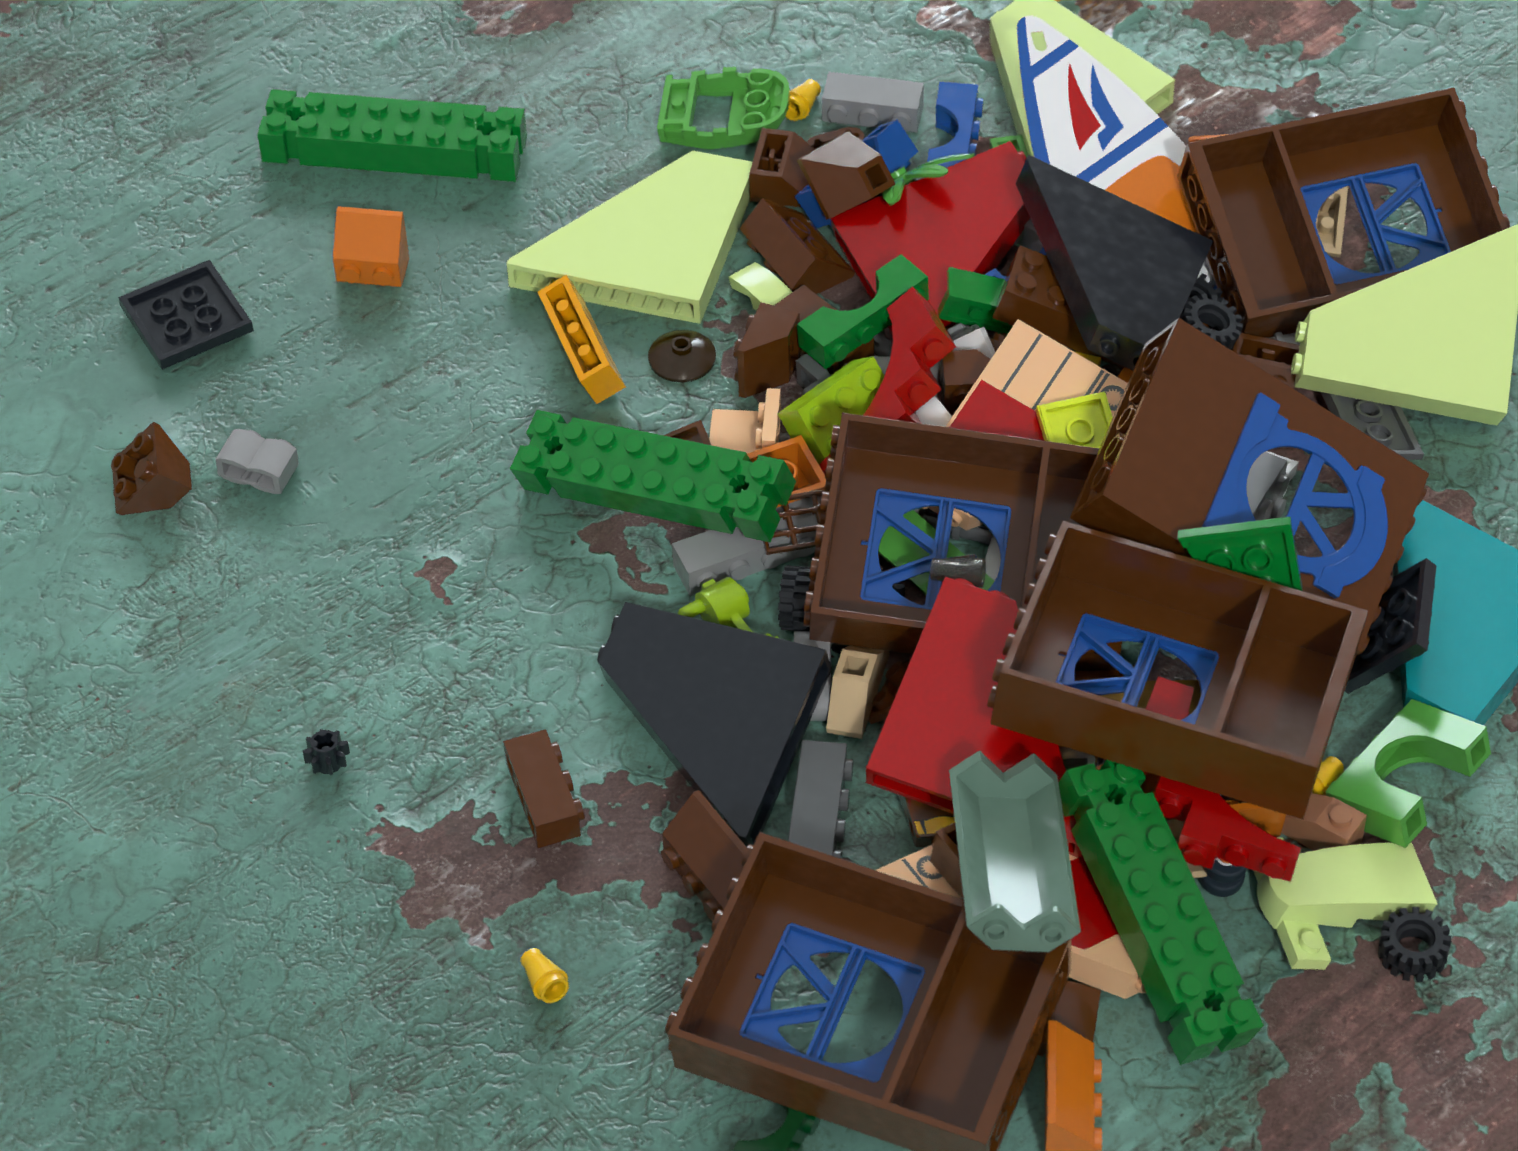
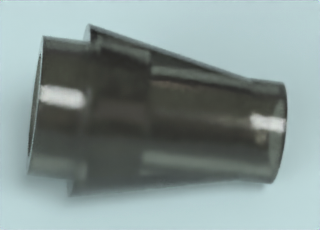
(963, 567)

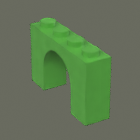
(1412, 736)

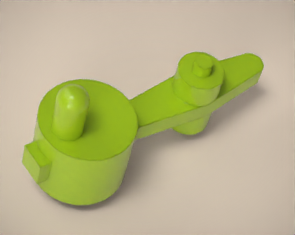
(721, 603)

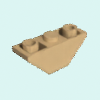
(853, 689)

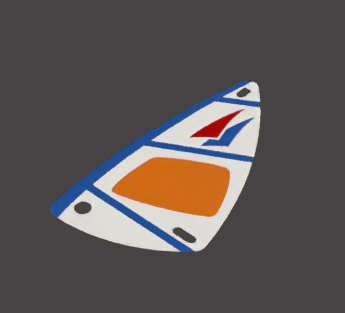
(1099, 127)

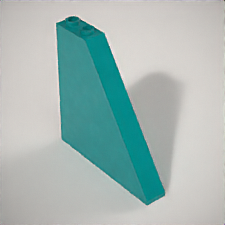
(1473, 617)

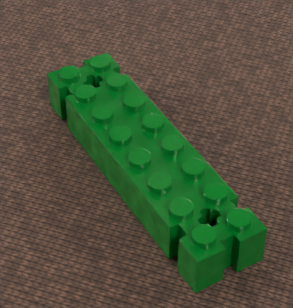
(392, 135)
(654, 475)
(1158, 910)

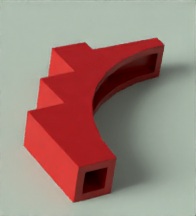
(917, 346)
(1211, 824)

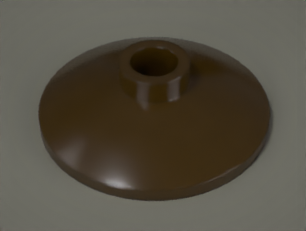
(682, 356)

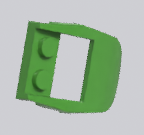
(757, 103)

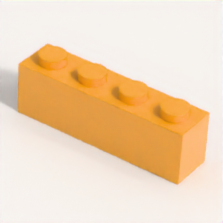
(581, 339)

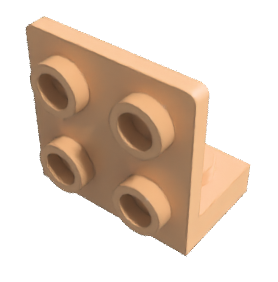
(748, 429)

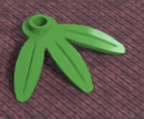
(926, 170)

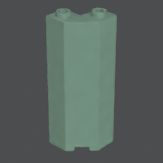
(1013, 854)

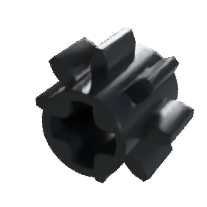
(326, 752)

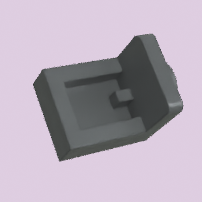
(809, 373)

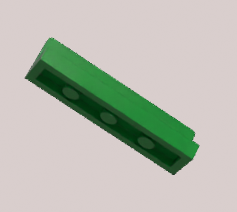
(972, 300)

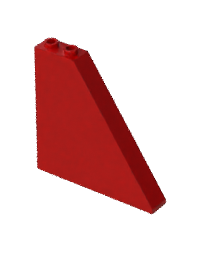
(940, 223)
(943, 702)

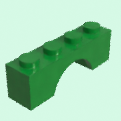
(833, 334)

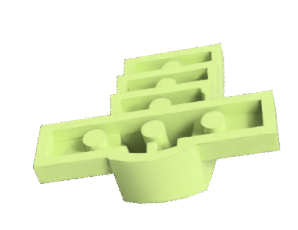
(1337, 889)

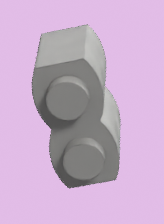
(257, 461)

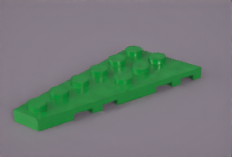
(1252, 548)

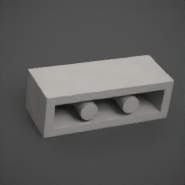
(872, 101)

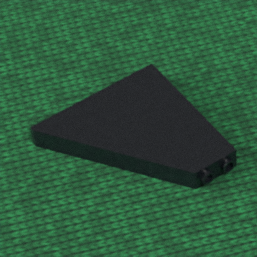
(1114, 260)
(717, 704)

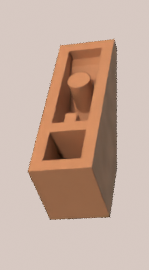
(1326, 824)

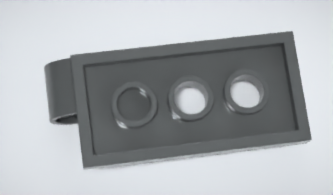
(1380, 421)

